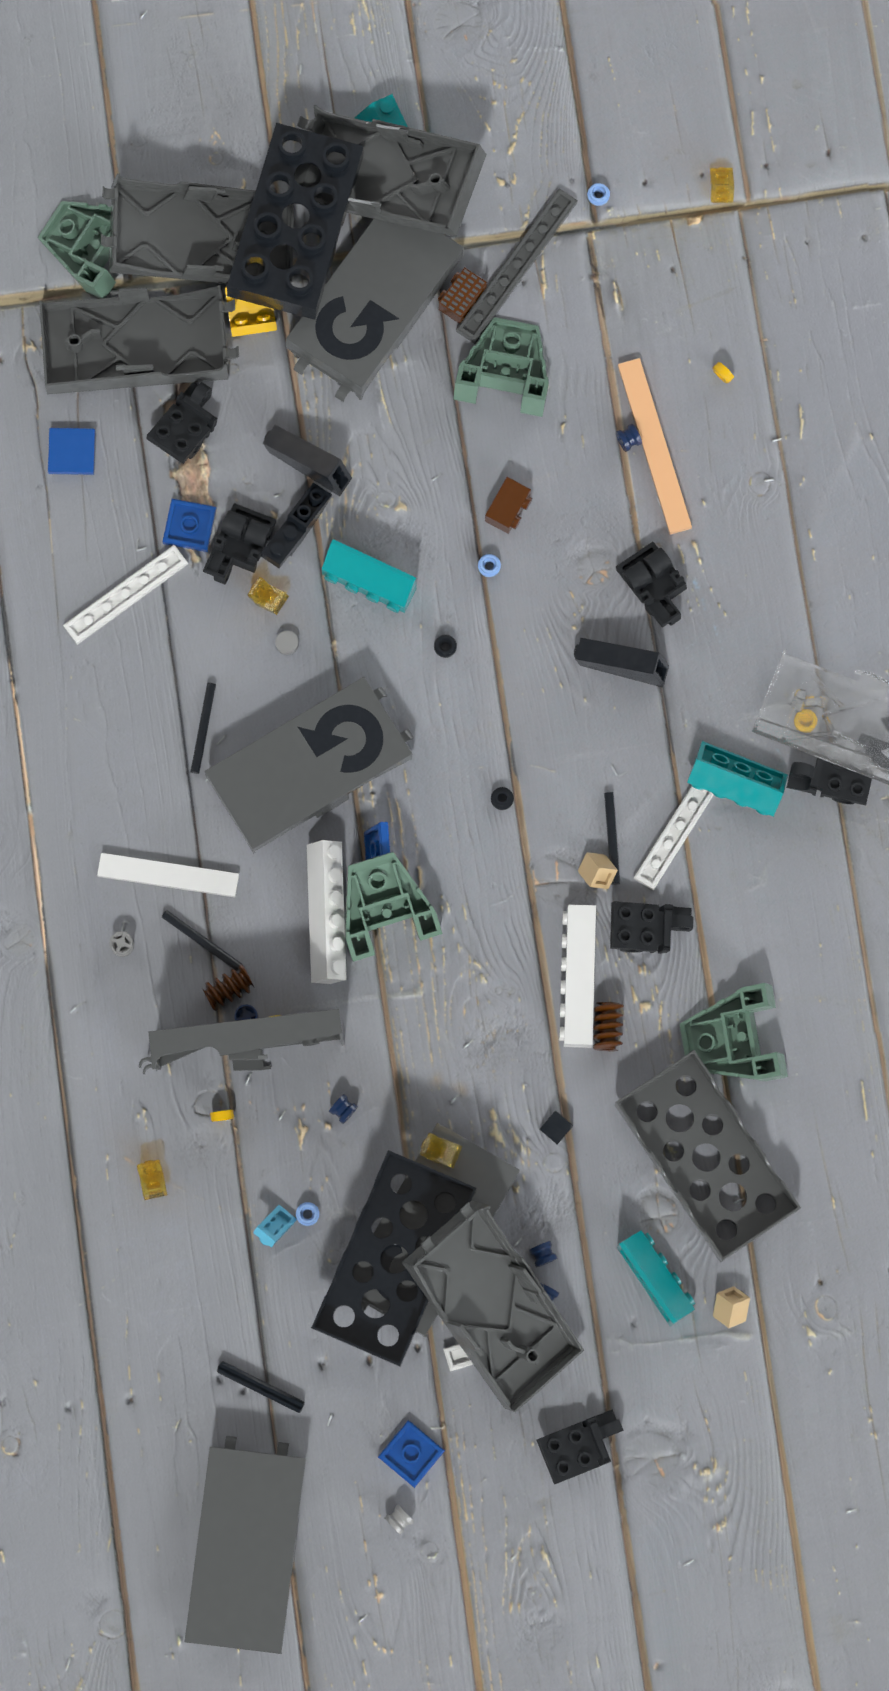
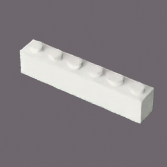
(326, 912)
(578, 976)

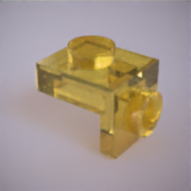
(722, 185)
(267, 596)
(440, 1150)
(152, 1179)

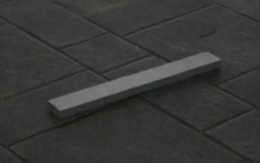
(516, 266)

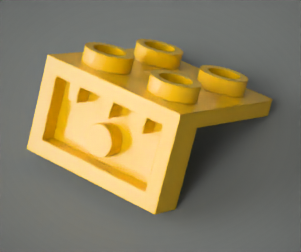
(250, 318)

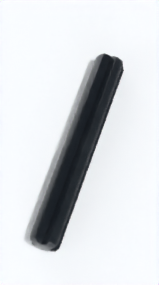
(260, 1387)

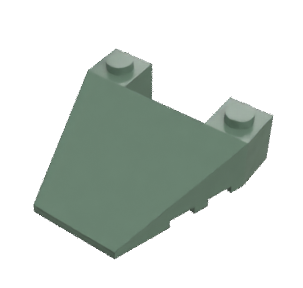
(75, 241)
(506, 360)
(381, 895)
(728, 1036)

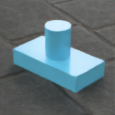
(274, 1226)

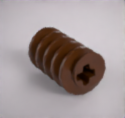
(228, 987)
(607, 1026)

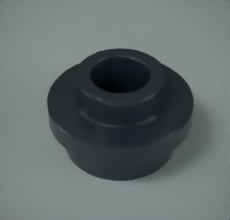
(445, 639)
(502, 805)

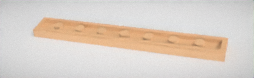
(654, 446)

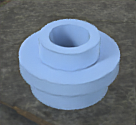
(601, 188)
(489, 558)
(307, 1206)

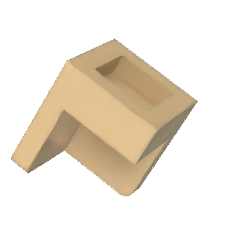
(597, 870)
(731, 1307)

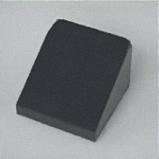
(556, 1127)

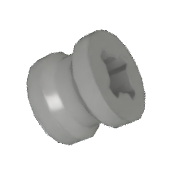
(118, 941)
(399, 1519)

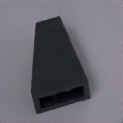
(308, 459)
(622, 661)

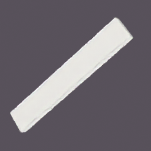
(125, 594)
(673, 837)
(168, 875)

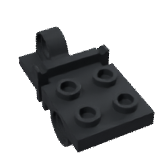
(185, 424)
(239, 542)
(654, 582)
(832, 781)
(646, 926)
(578, 1447)

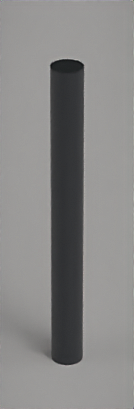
(203, 728)
(611, 834)
(201, 940)

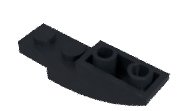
(296, 526)

